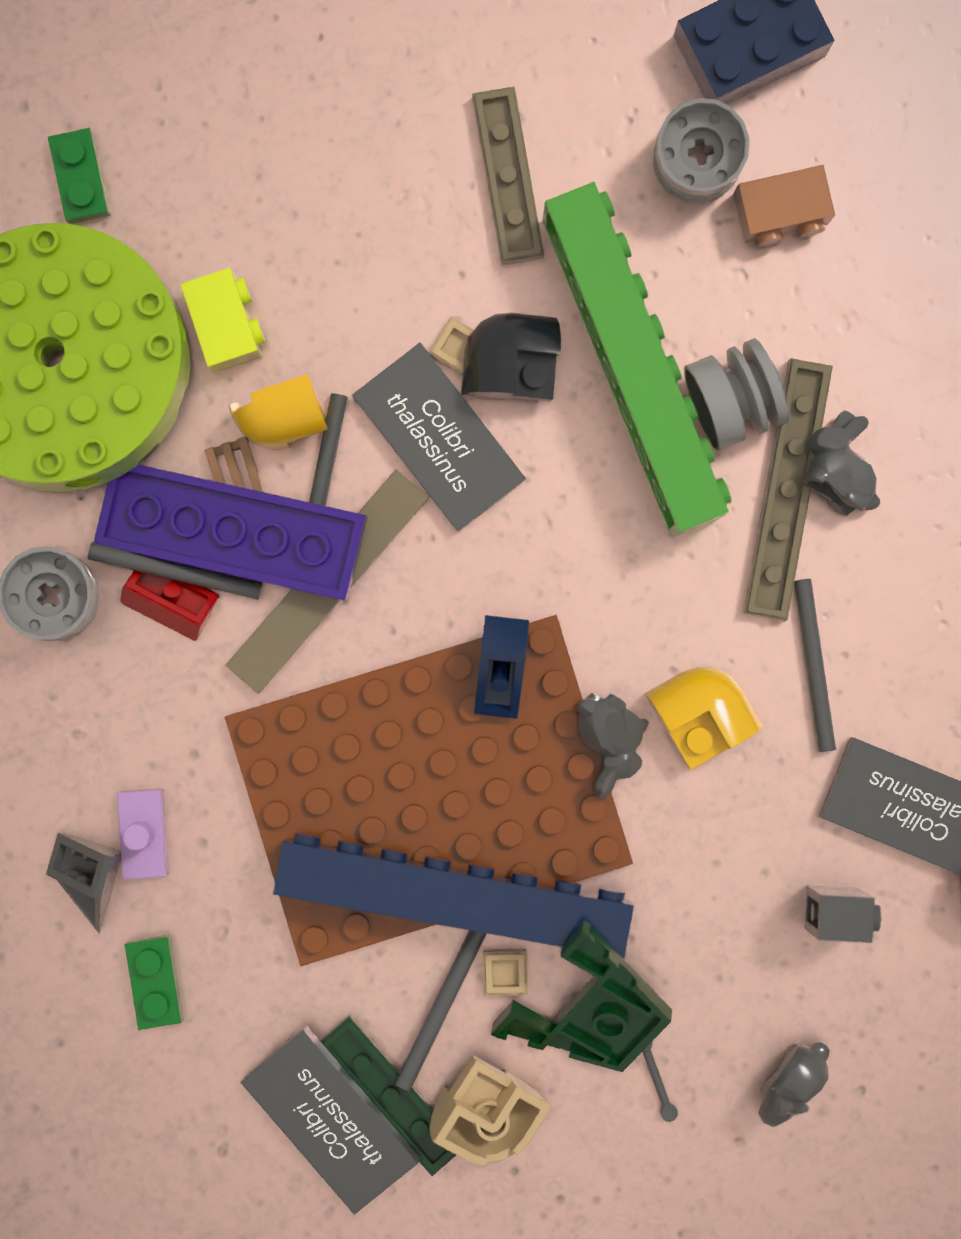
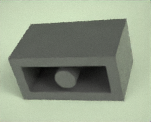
(841, 914)

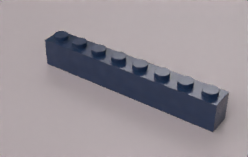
(448, 895)

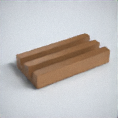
(227, 450)

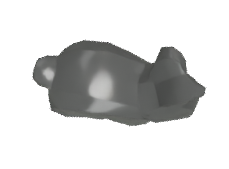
(840, 472)
(614, 734)
(794, 1083)

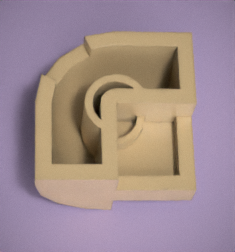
(487, 1114)

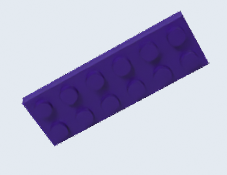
(232, 530)

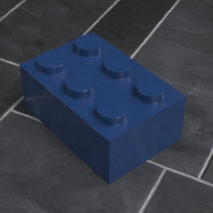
(750, 43)

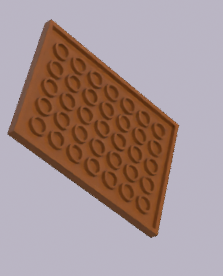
(417, 772)

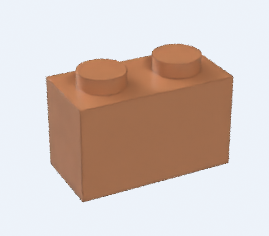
(784, 205)

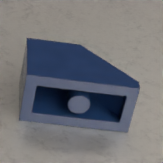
(501, 666)

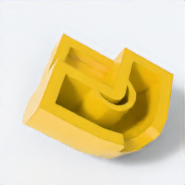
(281, 414)
(703, 713)

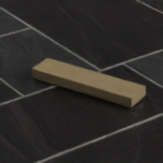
(508, 175)

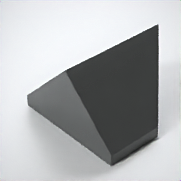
(85, 873)

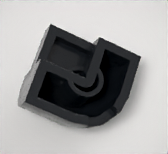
(512, 357)

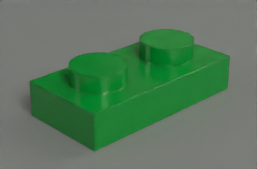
(79, 175)
(154, 982)

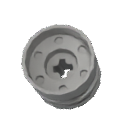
(718, 132)
(744, 391)
(23, 594)

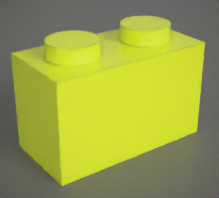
(222, 319)

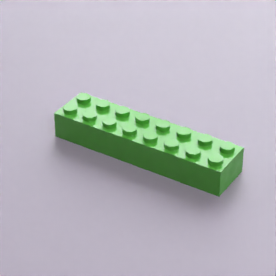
(634, 360)

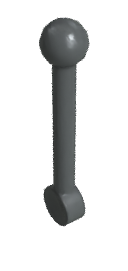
(668, 1110)

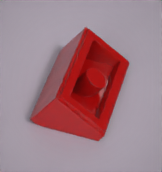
(170, 602)

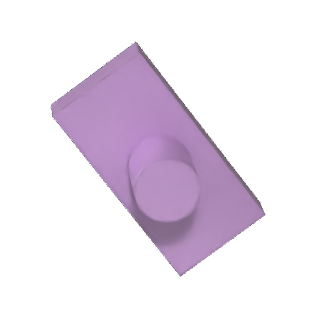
(142, 834)

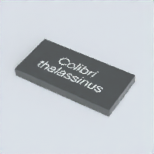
(439, 437)
(897, 804)
(330, 1120)

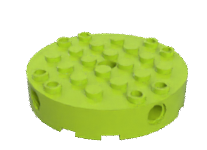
(119, 365)

